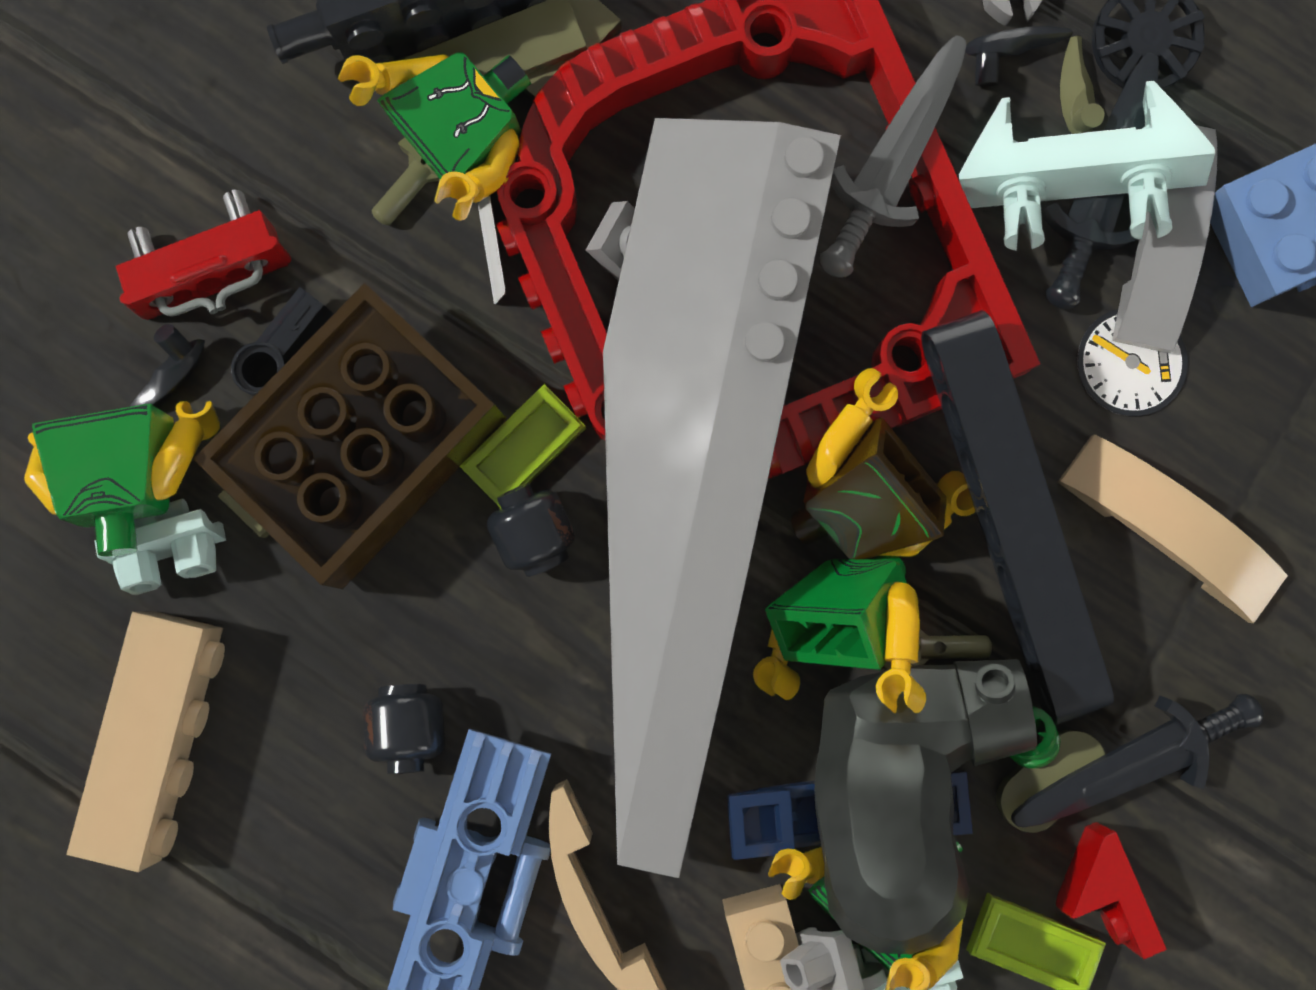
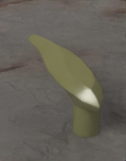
(1077, 92)

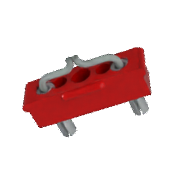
(207, 263)

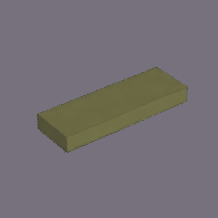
(531, 36)

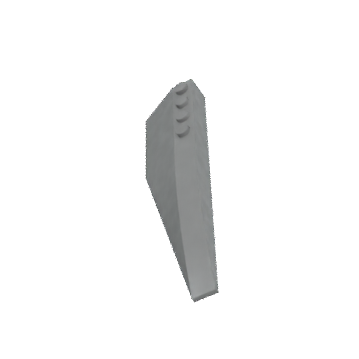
(690, 436)

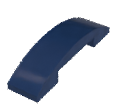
(785, 817)

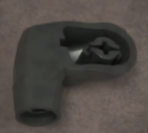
(890, 796)

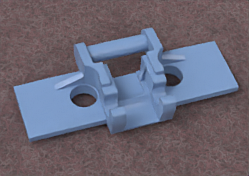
(453, 865)

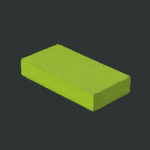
(523, 444)
(1035, 945)

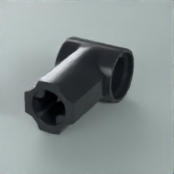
(281, 340)

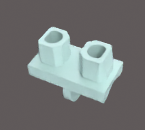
(178, 533)

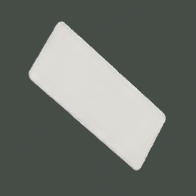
(491, 249)

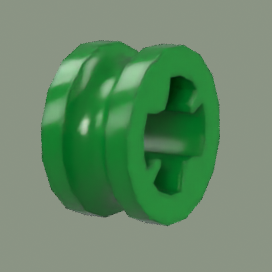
(1047, 749)

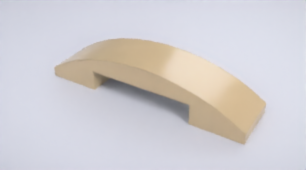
(1177, 524)
(567, 834)

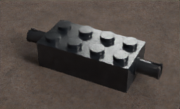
(385, 27)

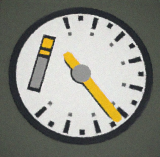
(1127, 376)

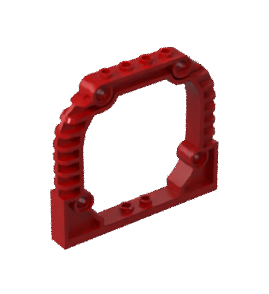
(679, 49)

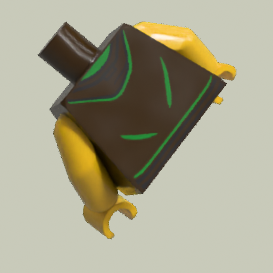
(871, 488)

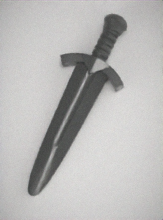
(892, 162)

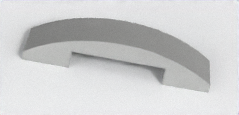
(1167, 268)

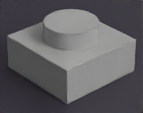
(611, 237)

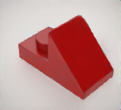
(1104, 877)

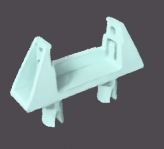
(1099, 163)

